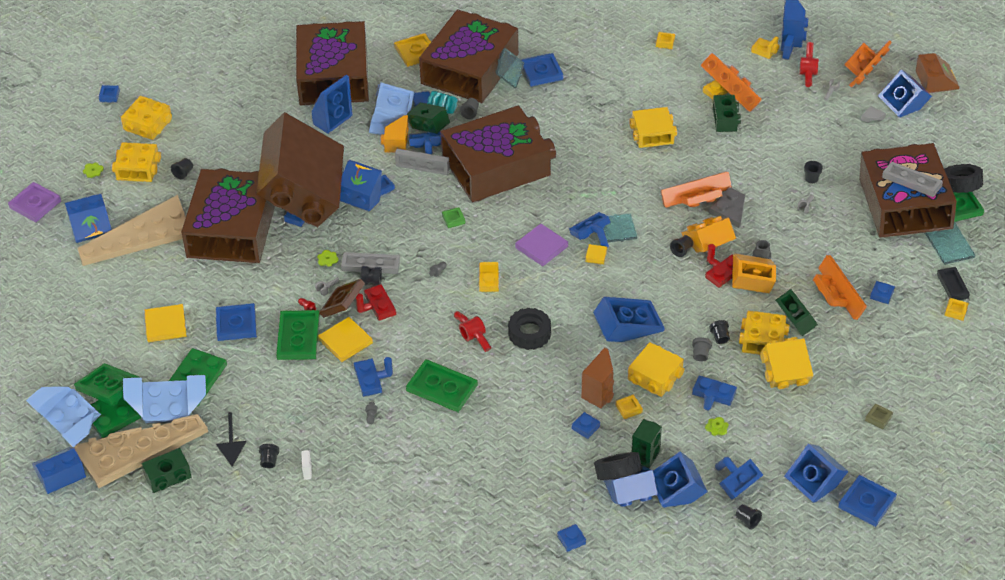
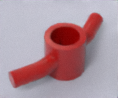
(809, 65)
(472, 329)

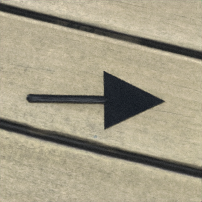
(231, 449)

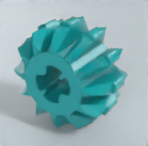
(443, 100)

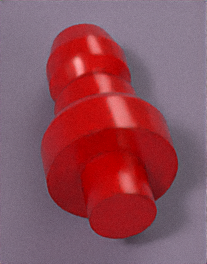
(308, 305)

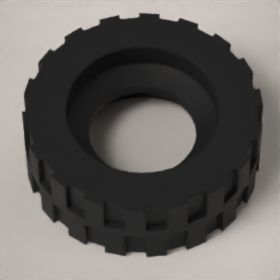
(964, 177)
(529, 316)
(618, 466)

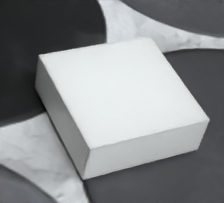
(306, 465)

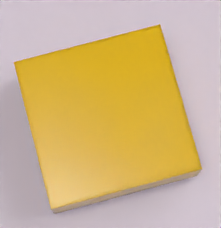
(665, 40)
(596, 254)
(956, 309)
(628, 406)

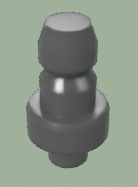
(436, 270)
(371, 410)

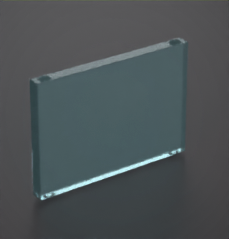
(950, 245)

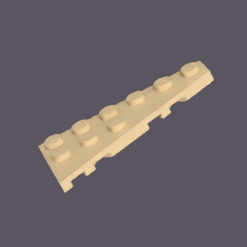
(149, 229)
(126, 450)

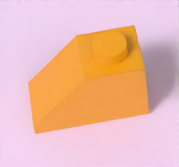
(396, 135)

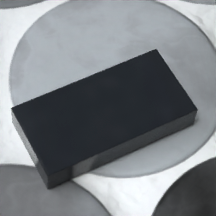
(953, 283)

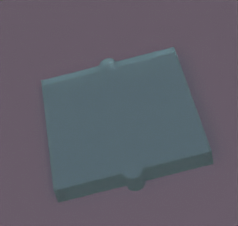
(509, 68)
(620, 228)

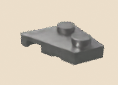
(729, 206)

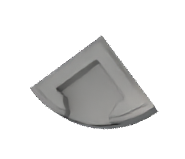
(873, 114)

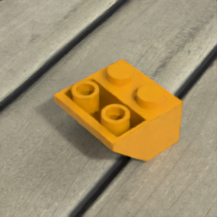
(711, 231)
(753, 273)

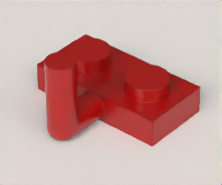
(721, 271)
(377, 301)

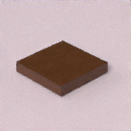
(341, 298)

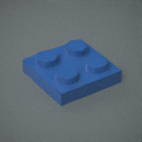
(542, 69)
(236, 322)
(867, 500)

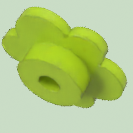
(93, 170)
(327, 258)
(717, 426)

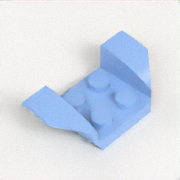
(390, 105)
(164, 400)
(65, 411)

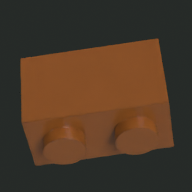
(935, 73)
(598, 380)

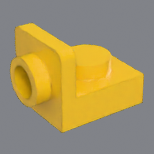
(766, 48)
(714, 88)
(489, 277)

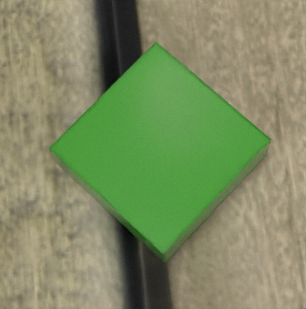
(453, 217)

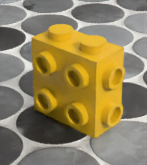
(146, 117)
(653, 127)
(136, 162)
(760, 329)
(786, 363)
(656, 369)

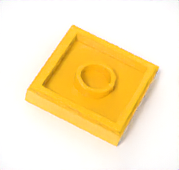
(412, 48)
(165, 323)
(345, 339)

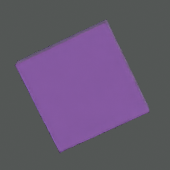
(34, 202)
(541, 244)

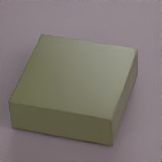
(879, 416)

